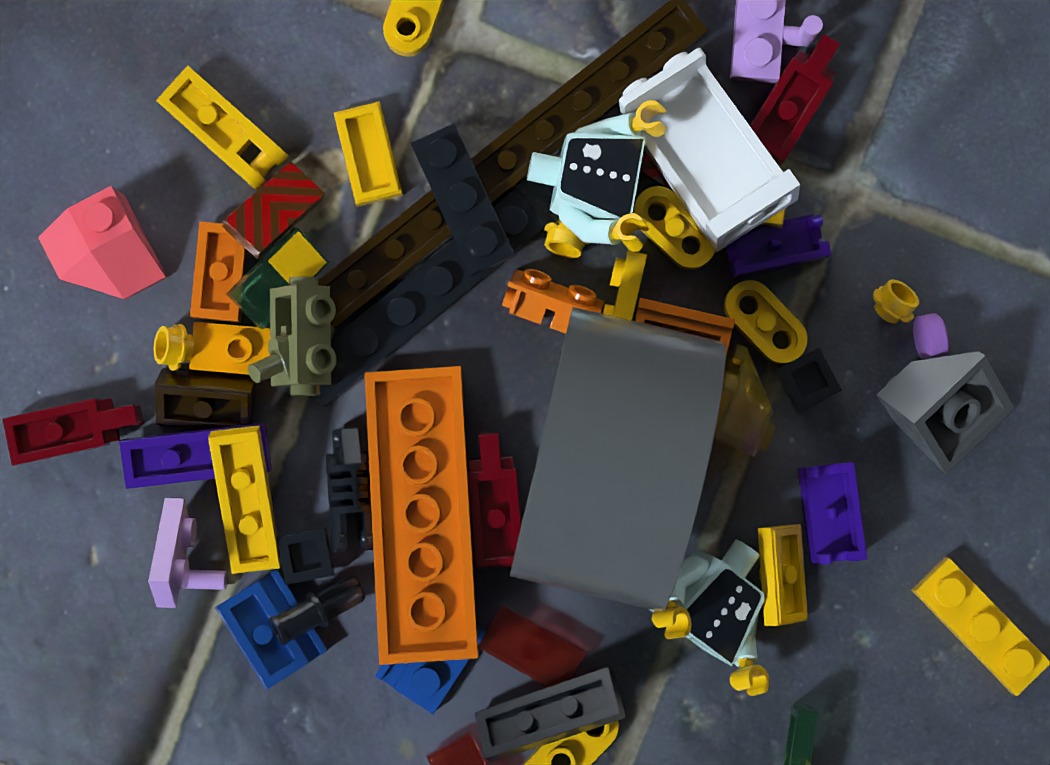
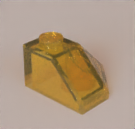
(743, 407)

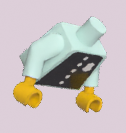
(600, 176)
(719, 612)

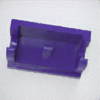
(776, 249)
(832, 513)

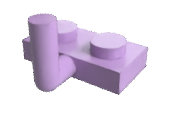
(760, 37)
(169, 567)

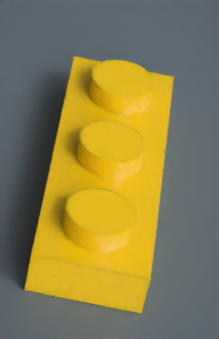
(245, 499)
(981, 626)

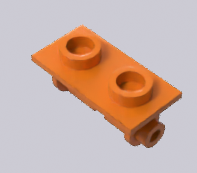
(538, 293)

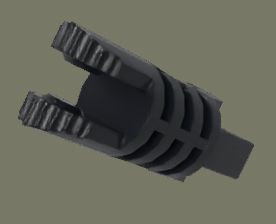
(348, 489)

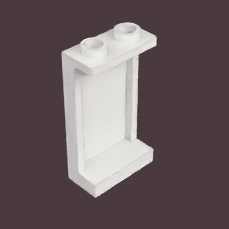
(710, 151)

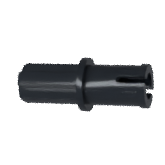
(317, 610)

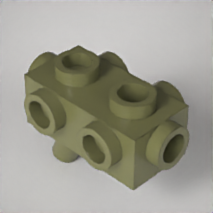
(299, 338)

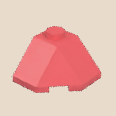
(102, 246)

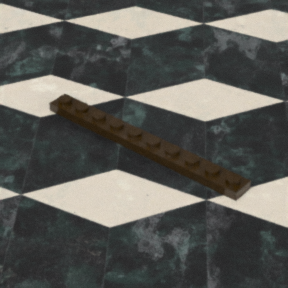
(507, 158)

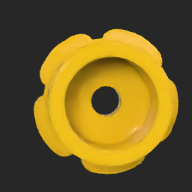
(562, 240)
(895, 302)
(173, 346)

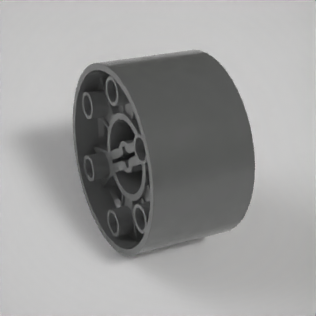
(621, 460)

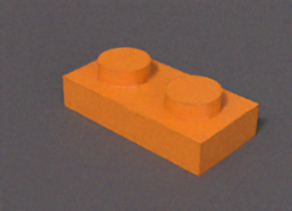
(218, 267)

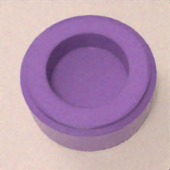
(930, 336)

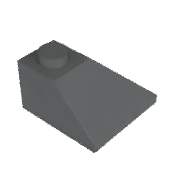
(947, 404)

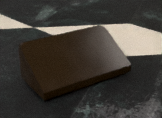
(203, 399)

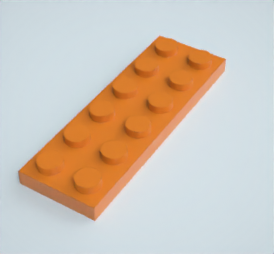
(421, 516)

